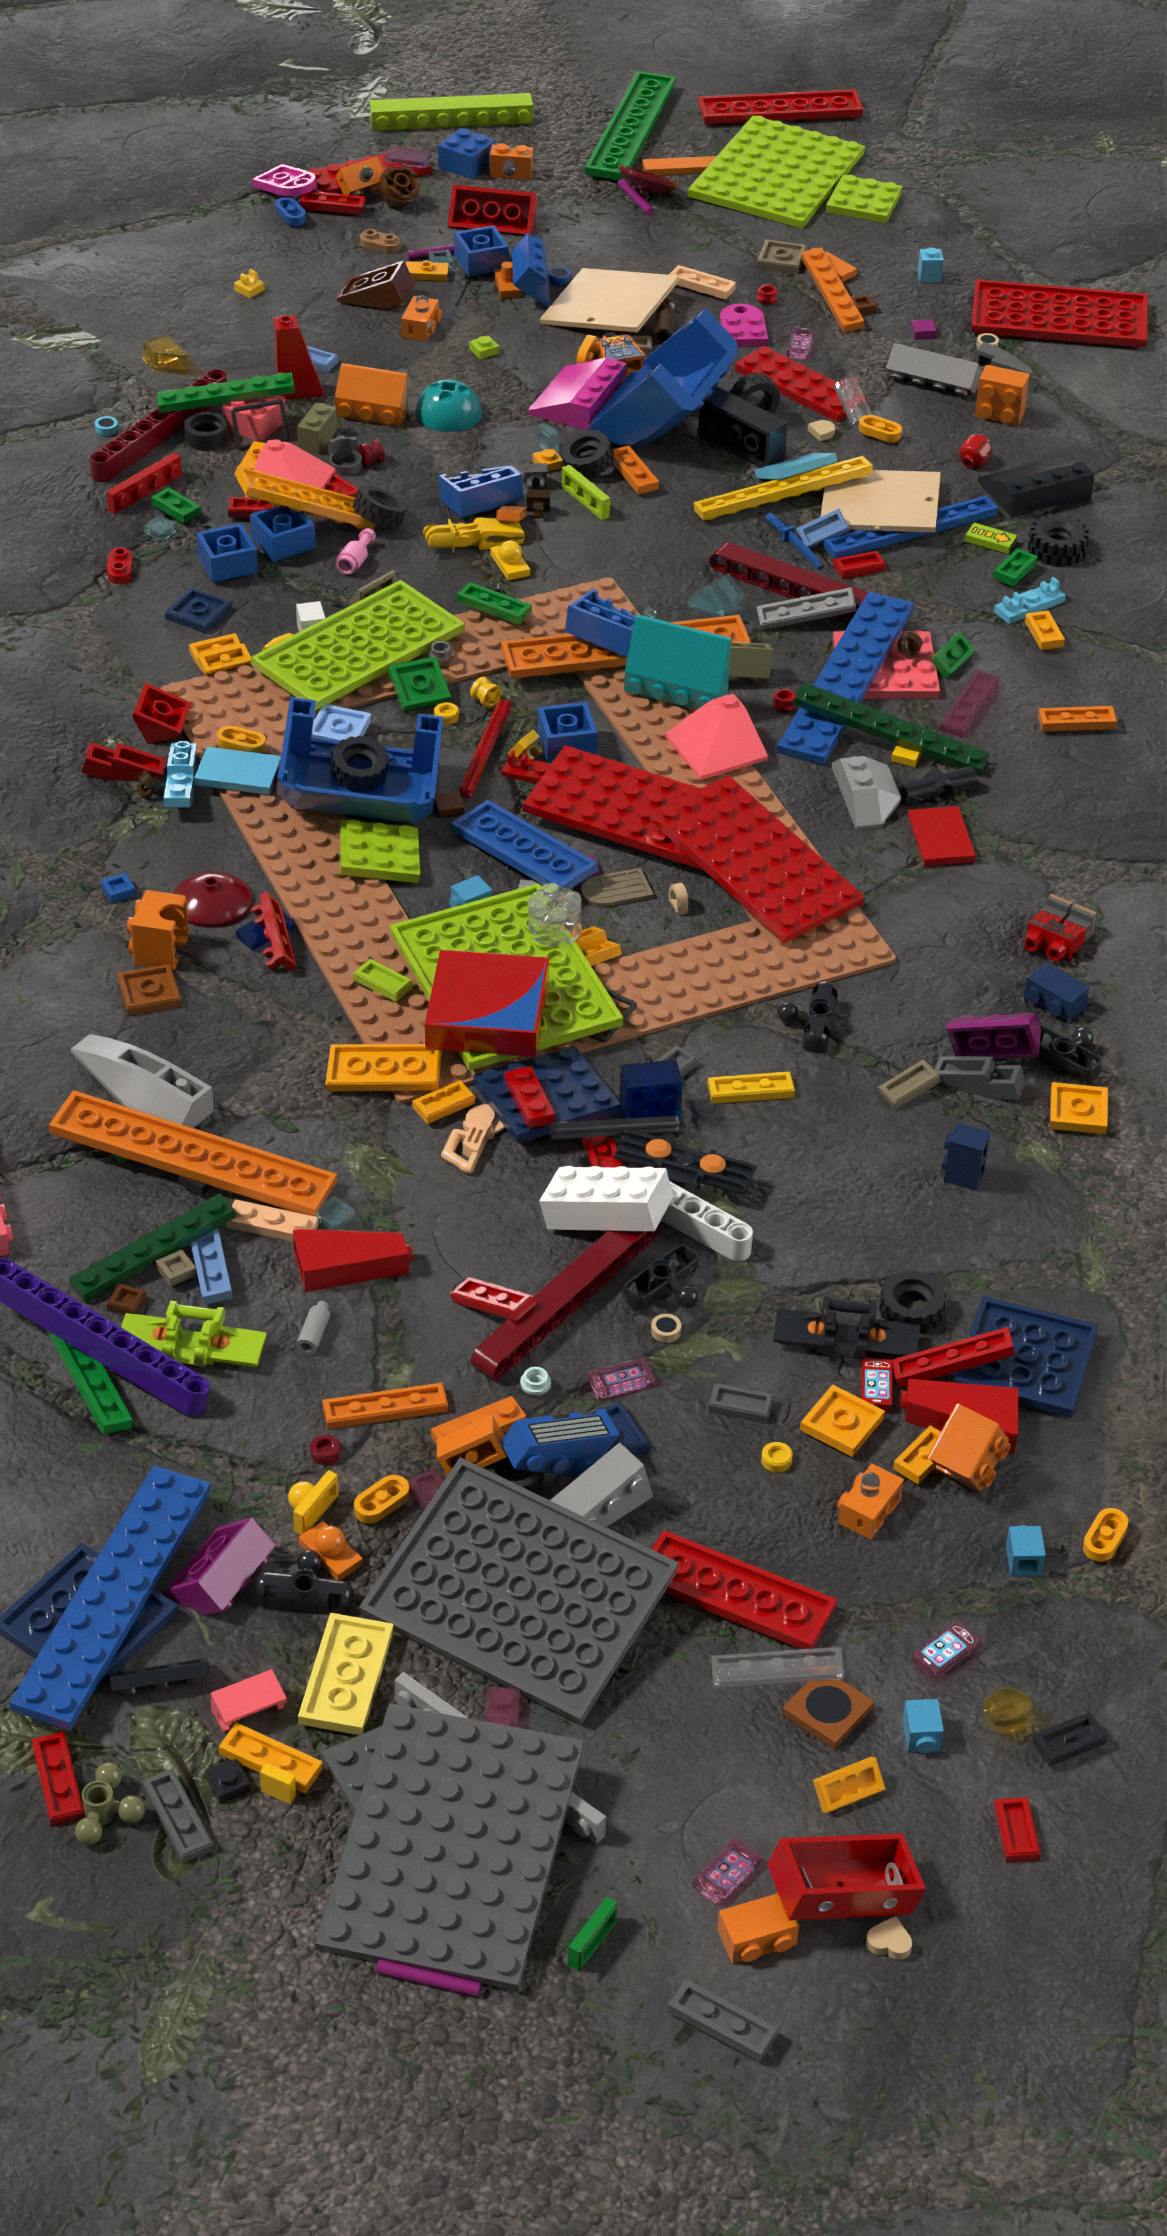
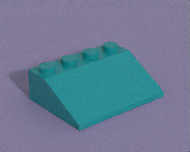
(677, 663)

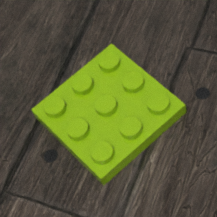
(864, 198)
(379, 851)

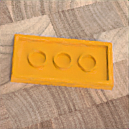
(383, 1067)

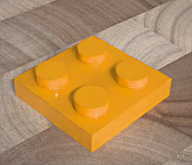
(1078, 1108)
(842, 1420)

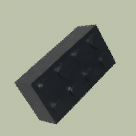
(742, 429)

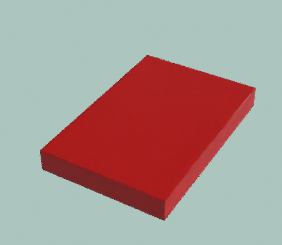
(941, 836)

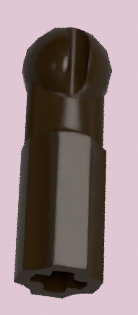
(665, 320)

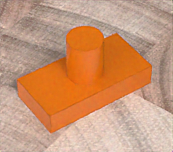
(504, 281)

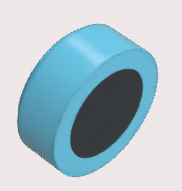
(106, 426)

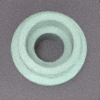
(535, 1381)

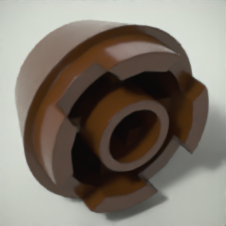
(399, 186)

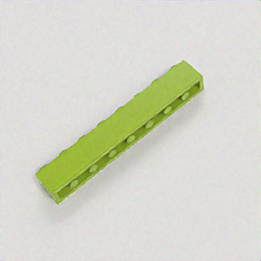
(451, 111)

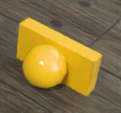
(510, 561)
(312, 1500)

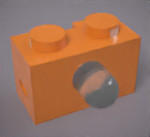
(511, 162)
(360, 177)
(420, 318)
(870, 1500)

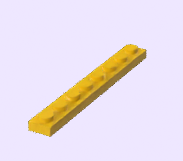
(778, 489)

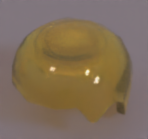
(1008, 1710)

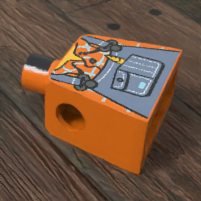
(622, 349)

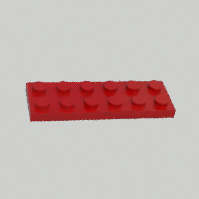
(328, 183)
(795, 381)
(746, 1593)

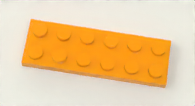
(300, 497)

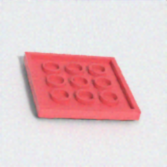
(903, 677)

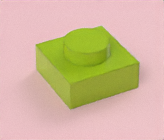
(484, 347)

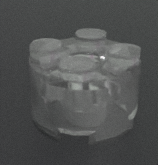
(554, 915)

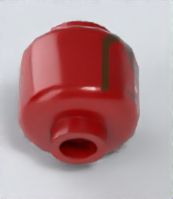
(975, 451)

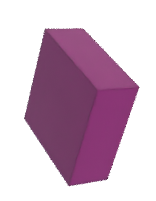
(923, 329)

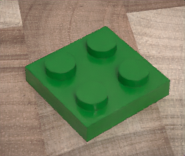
(419, 683)

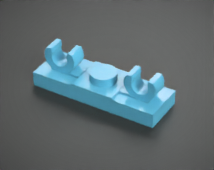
(1030, 601)

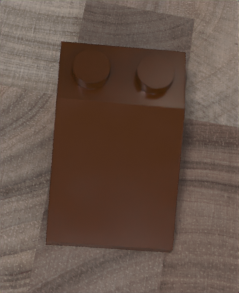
(379, 287)

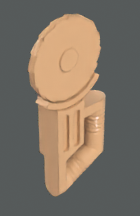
(479, 1126)

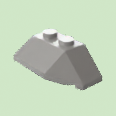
(866, 790)

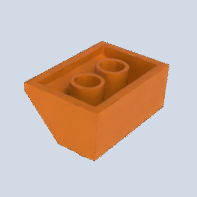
(372, 395)

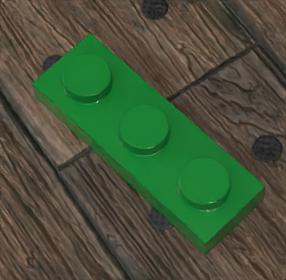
(494, 603)

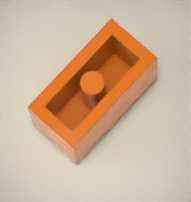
(475, 1443)
(756, 1929)

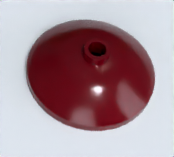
(647, 182)
(215, 898)

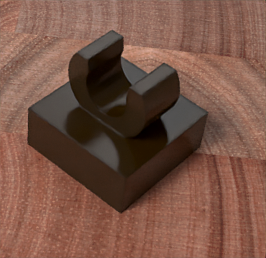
(538, 501)

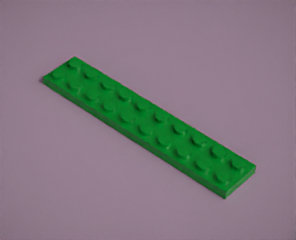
(630, 125)

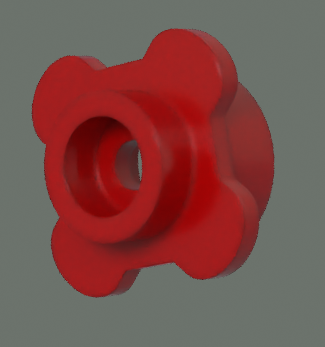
(767, 294)
(784, 700)

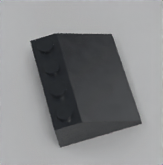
(1039, 485)

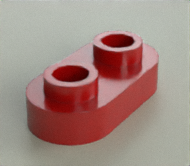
(119, 566)

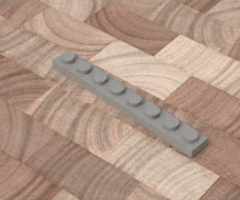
(580, 1815)

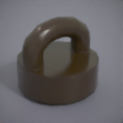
(909, 644)
(152, 782)

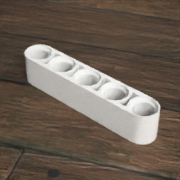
(708, 1224)

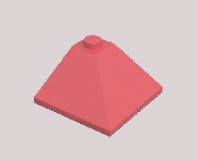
(293, 463)
(718, 738)

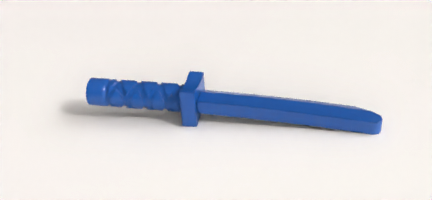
(788, 534)

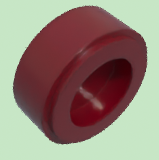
(325, 1450)

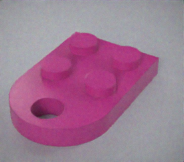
(286, 181)
(745, 325)

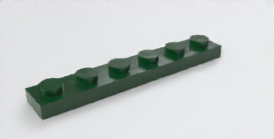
(151, 1247)

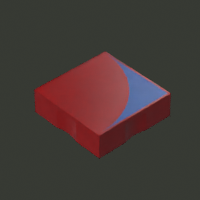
(487, 1003)

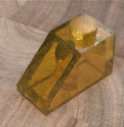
(165, 355)

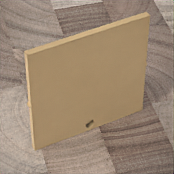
(609, 300)
(887, 501)

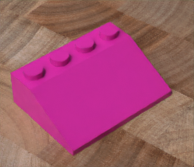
(580, 392)

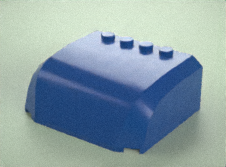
(669, 384)
(308, 782)

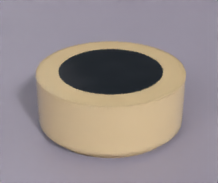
(988, 338)
(666, 1328)

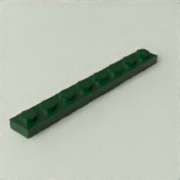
(891, 728)

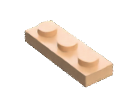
(704, 282)
(269, 1220)

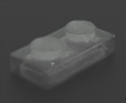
(852, 400)

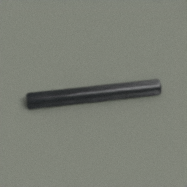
(613, 1127)

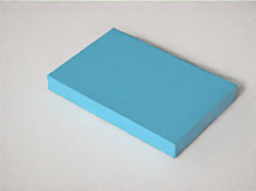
(796, 466)
(237, 770)

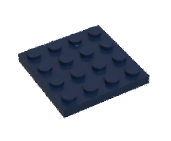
(568, 1083)
(1048, 1359)
(37, 1612)

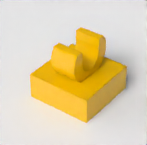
(249, 284)
(527, 746)

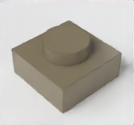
(176, 1268)

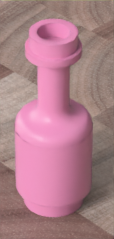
(355, 552)

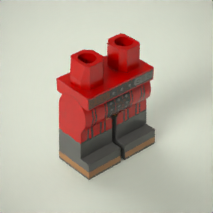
(1060, 928)

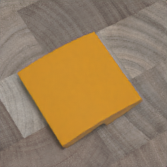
(219, 654)
(596, 947)

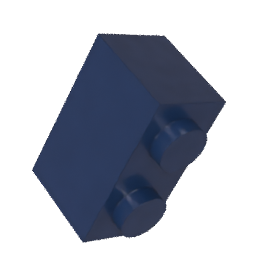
(1056, 992)
(966, 1156)

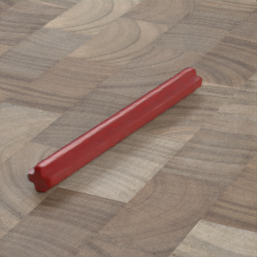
(484, 748)

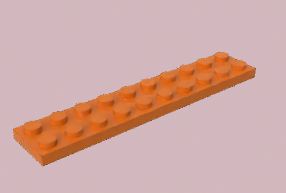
(568, 654)
(193, 1153)

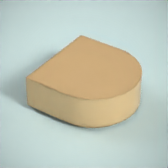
(822, 429)
(679, 898)

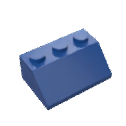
(531, 269)

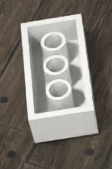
(606, 1198)

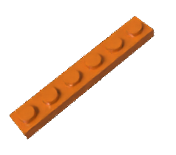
(832, 289)

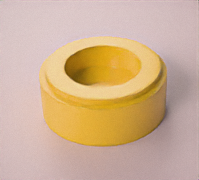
(448, 711)
(777, 1457)

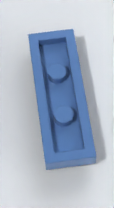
(211, 1268)

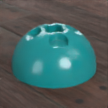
(448, 406)

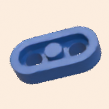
(290, 211)

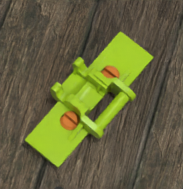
(201, 1348)

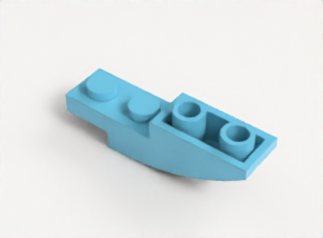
(181, 774)

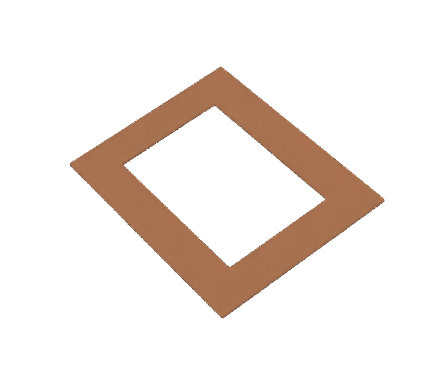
(350, 916)

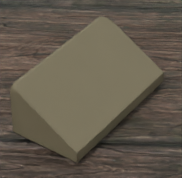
(373, 587)

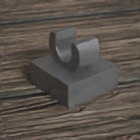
(535, 473)

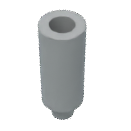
(313, 1328)

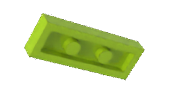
(586, 492)

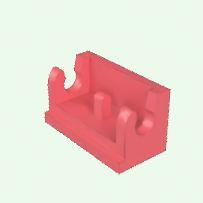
(247, 1698)

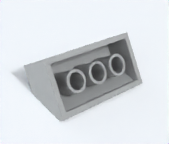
(934, 369)

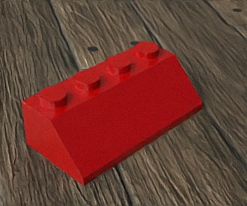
(482, 207)

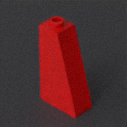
(294, 357)
(348, 1257)
(933, 1402)

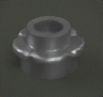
(441, 650)

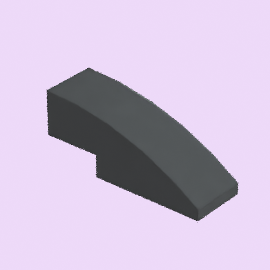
(992, 355)
(981, 1076)

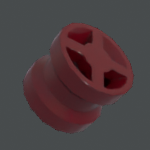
(372, 452)

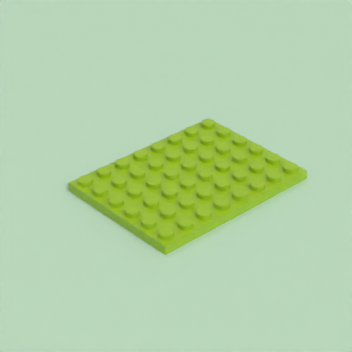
(776, 171)
(499, 925)

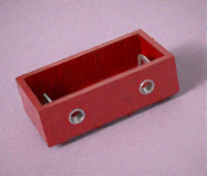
(873, 1874)

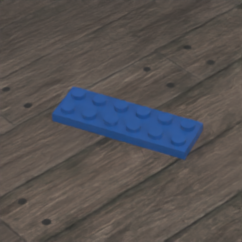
(523, 846)

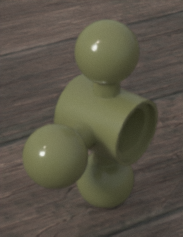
(100, 1791)

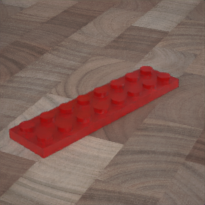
(780, 106)

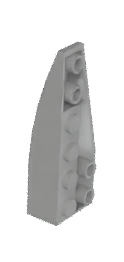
(145, 1080)

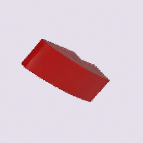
(122, 763)

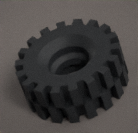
(1058, 540)

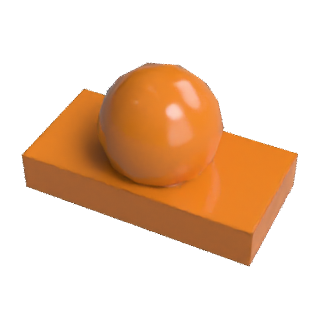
(331, 1545)

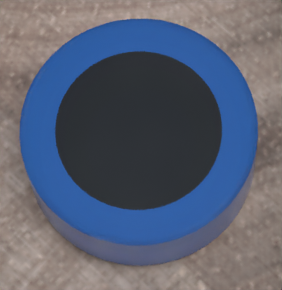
(560, 275)

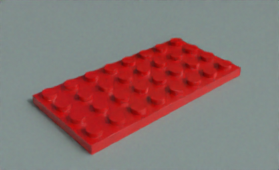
(1060, 313)
(608, 801)
(756, 858)

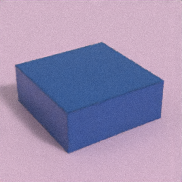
(118, 888)

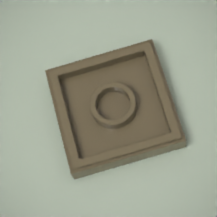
(781, 256)

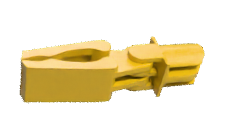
(482, 533)

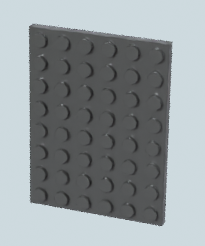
(520, 1589)
(451, 1846)

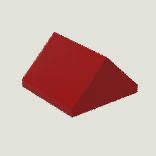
(160, 714)

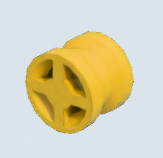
(485, 692)

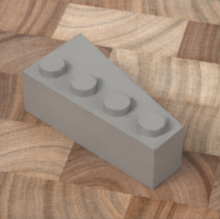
(608, 1488)

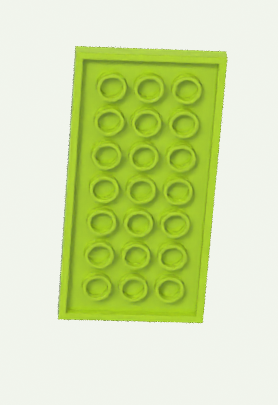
(357, 644)

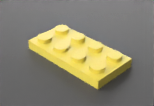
(346, 1674)

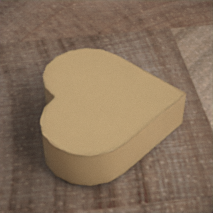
(889, 1939)

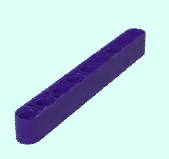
(102, 1339)

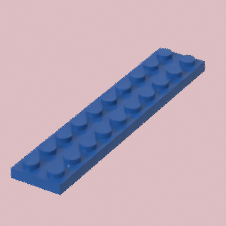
(848, 674)
(110, 1598)

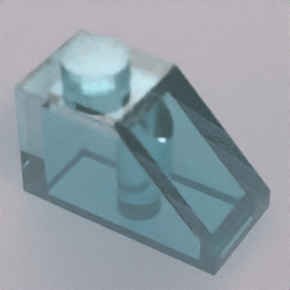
(717, 597)

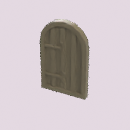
(616, 888)

